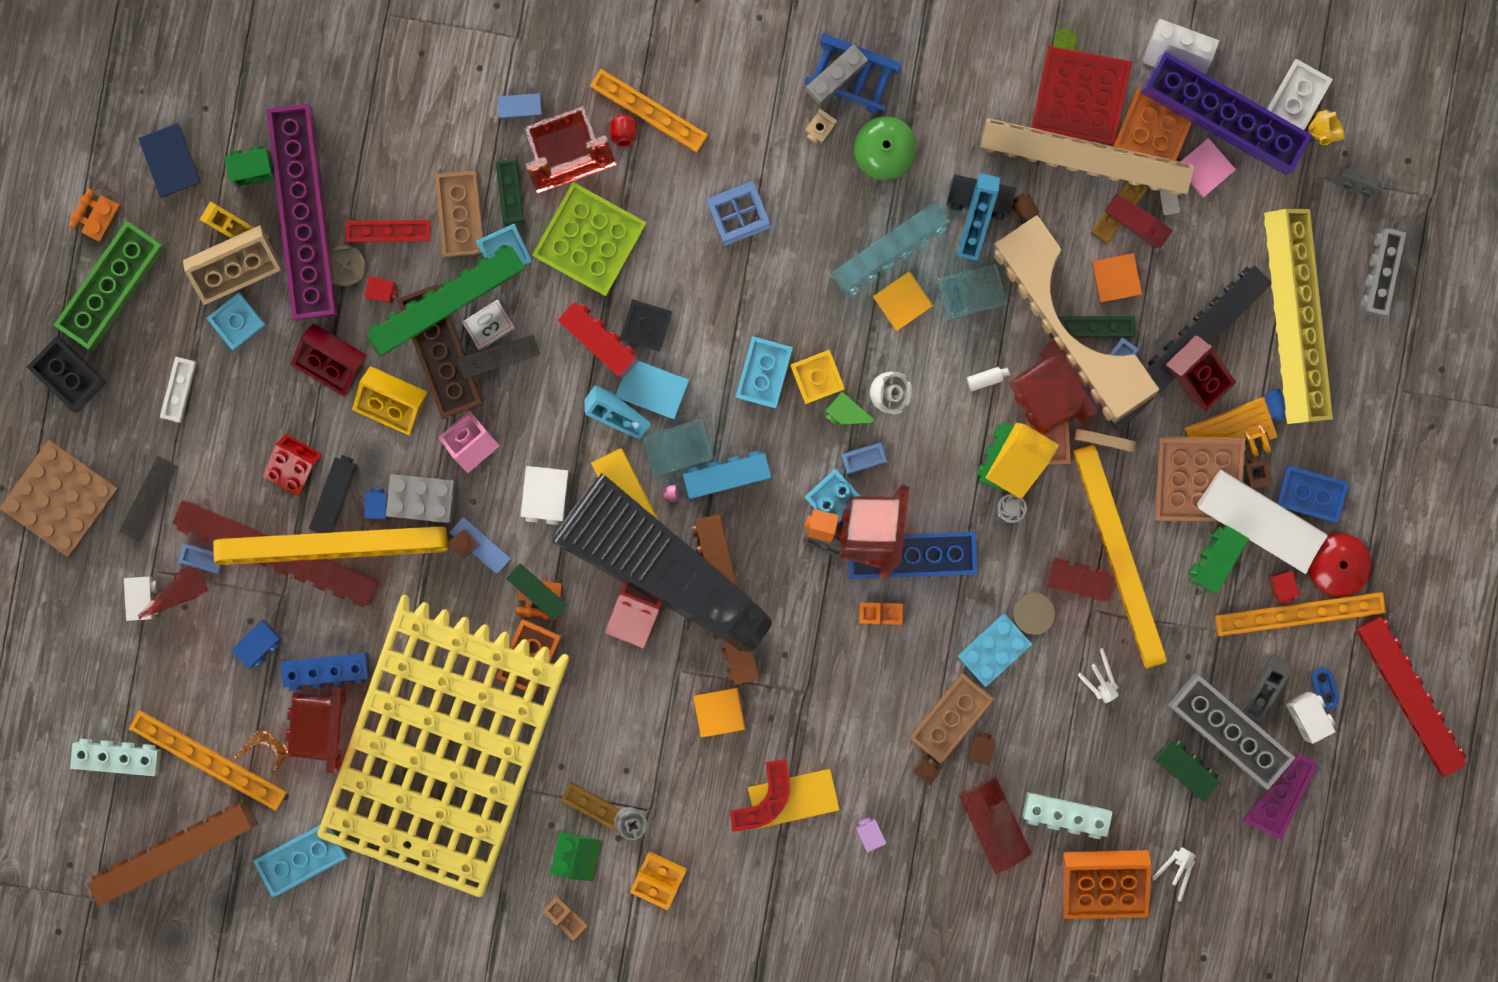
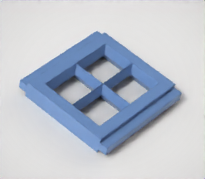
(731, 196)

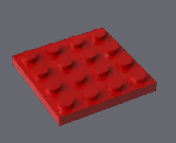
(1081, 94)

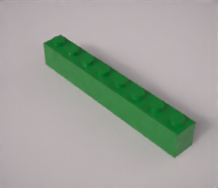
(445, 301)

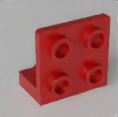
(291, 464)

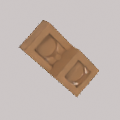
(565, 918)

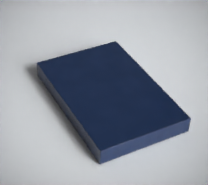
(169, 160)

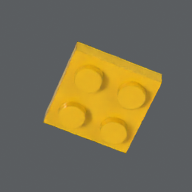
(817, 377)

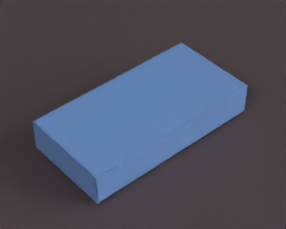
(519, 106)
(864, 458)
(199, 557)

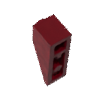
(1138, 221)

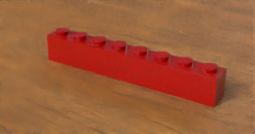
(1411, 697)

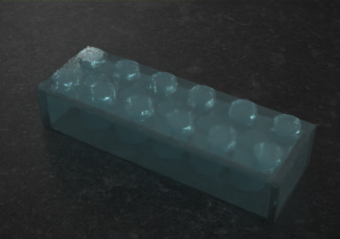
(889, 249)

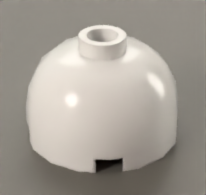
(891, 392)

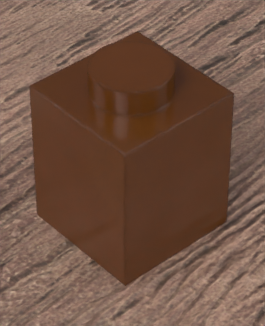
(464, 543)
(981, 748)

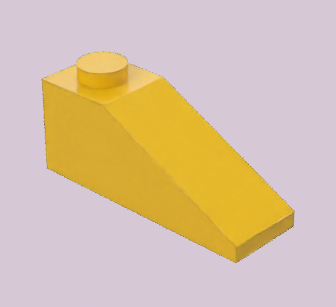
(224, 221)

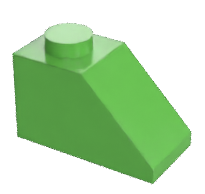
(846, 412)

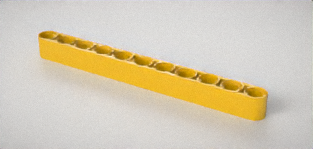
(330, 545)
(1119, 556)

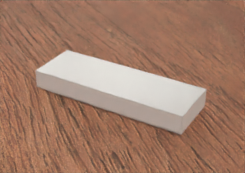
(178, 390)

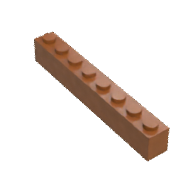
(716, 552)

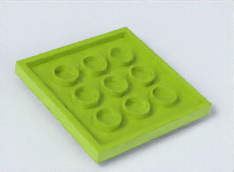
(589, 239)

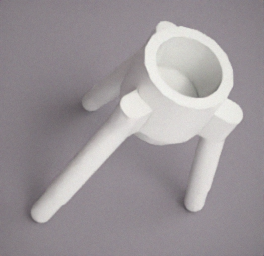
(1107, 690)
(1185, 860)

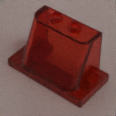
(565, 150)
(1052, 393)
(875, 530)
(316, 727)

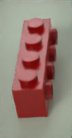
(598, 340)

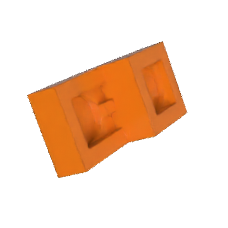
(881, 613)

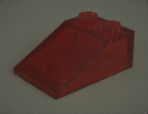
(184, 587)

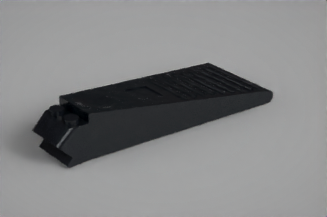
(639, 550)

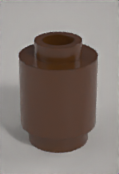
(1025, 207)

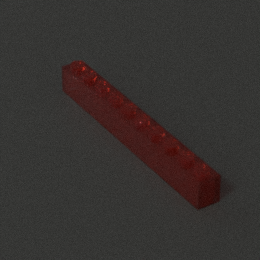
(319, 571)

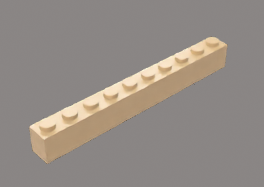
(1087, 156)

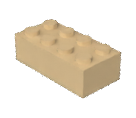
(231, 265)

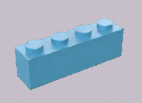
(978, 216)
(726, 476)

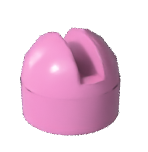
(671, 493)

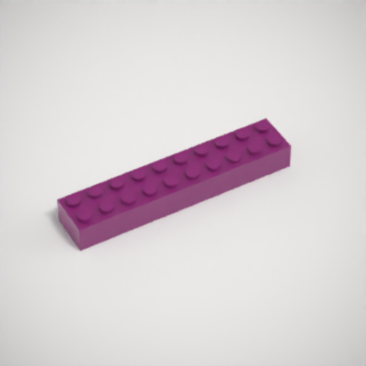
(302, 212)

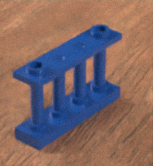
(888, 67)

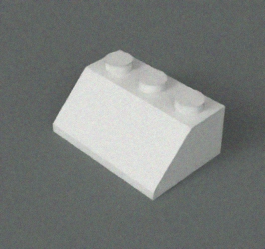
(1181, 43)

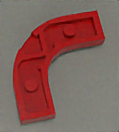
(771, 805)

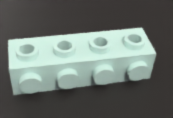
(116, 758)
(1066, 814)

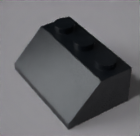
(962, 190)

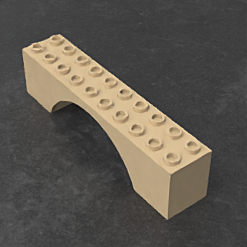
(1114, 381)

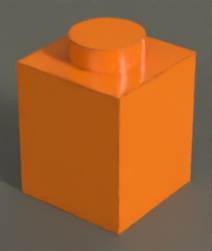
(821, 525)

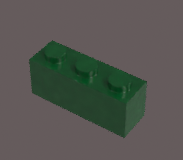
(1187, 769)

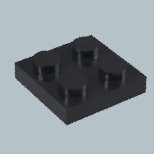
(646, 325)

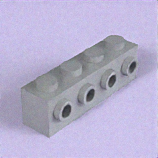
(1383, 273)

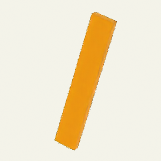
(648, 110)

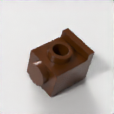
(1262, 479)
(927, 769)

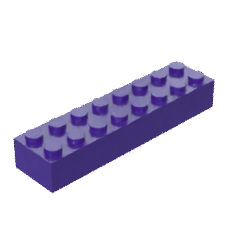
(1226, 113)

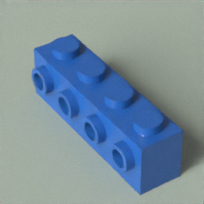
(325, 670)

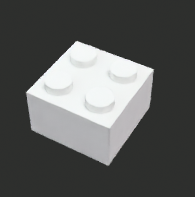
(1310, 717)

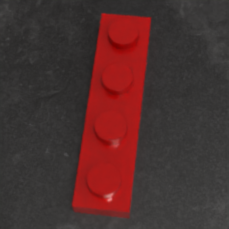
(388, 231)

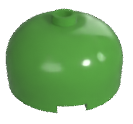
(882, 162)

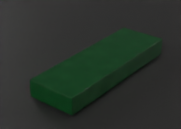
(510, 191)
(537, 591)

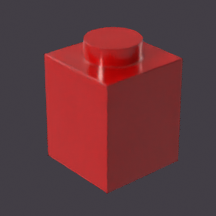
(381, 290)
(1284, 587)

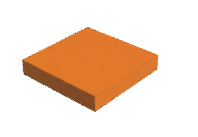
(1116, 278)

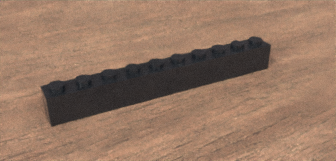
(1207, 326)

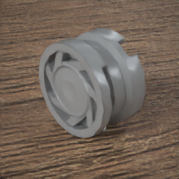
(1011, 508)
(630, 823)

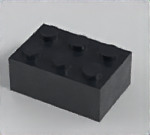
(66, 374)

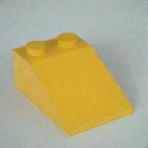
(1021, 460)

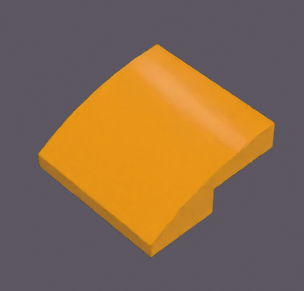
(903, 301)
(719, 712)
(658, 880)

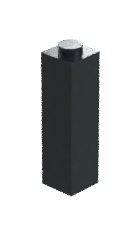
(333, 495)

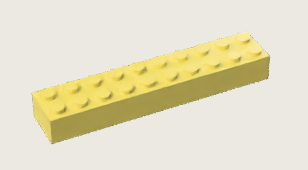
(1298, 315)

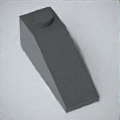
(1267, 687)

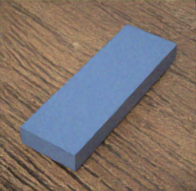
(488, 551)

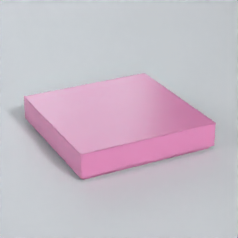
(1209, 167)

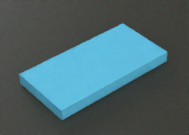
(298, 861)

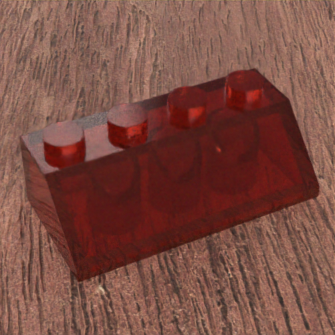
(995, 825)

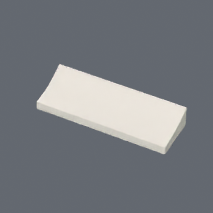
(1262, 521)

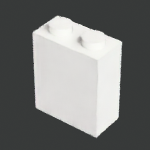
(544, 494)

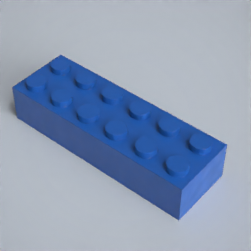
(928, 556)

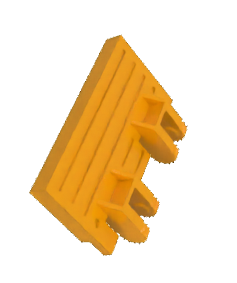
(1244, 421)

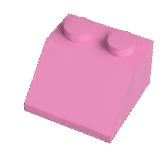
(468, 441)

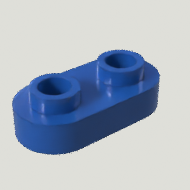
(1326, 687)

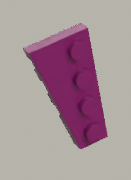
(1278, 804)

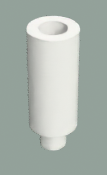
(987, 378)

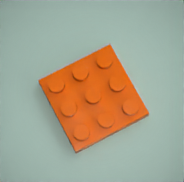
(1152, 129)

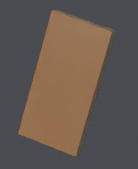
(459, 213)
(951, 718)

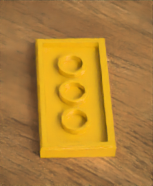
(808, 796)

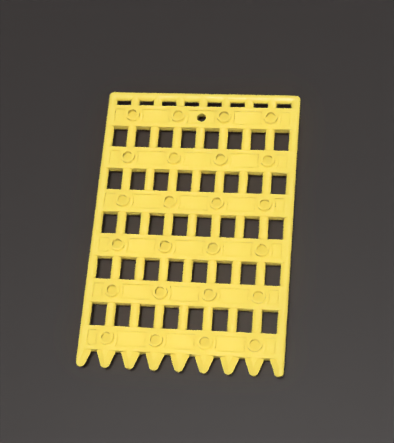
(435, 766)

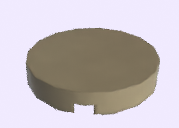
(347, 265)
(1034, 613)

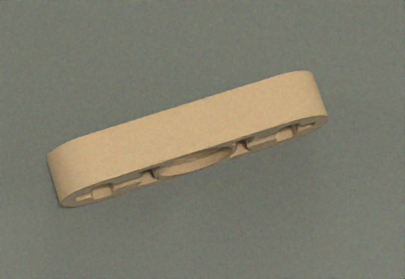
(1105, 440)

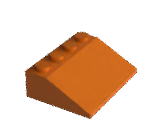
(1106, 884)

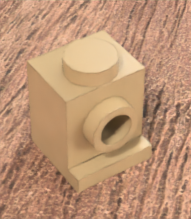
(824, 119)

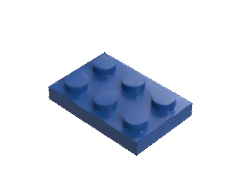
(1312, 494)

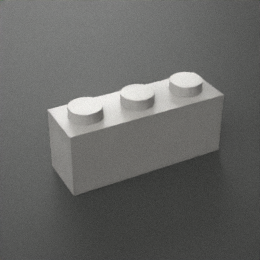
(836, 75)

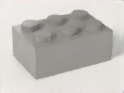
(420, 498)

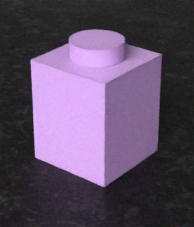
(870, 834)

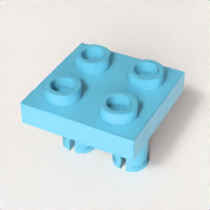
(831, 494)

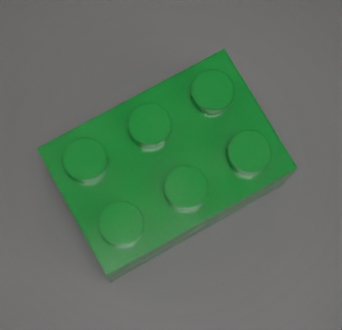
(1217, 558)

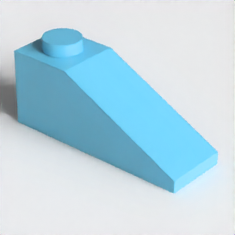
(614, 412)

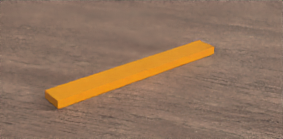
(1300, 614)
(208, 760)

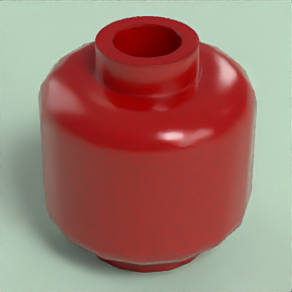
(623, 130)

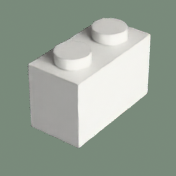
(138, 594)

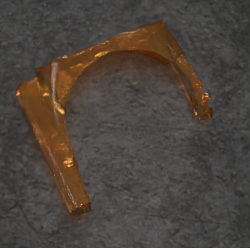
(267, 739)

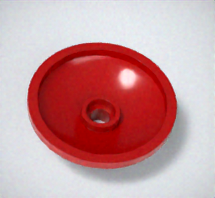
(1325, 567)

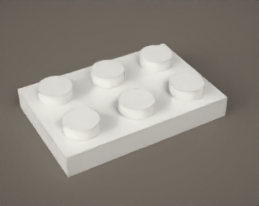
(1299, 94)

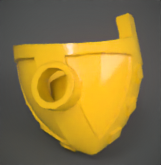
(1326, 127)

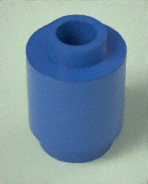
(1276, 404)

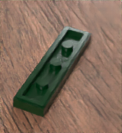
(1098, 326)

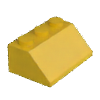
(389, 400)

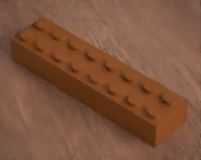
(169, 855)

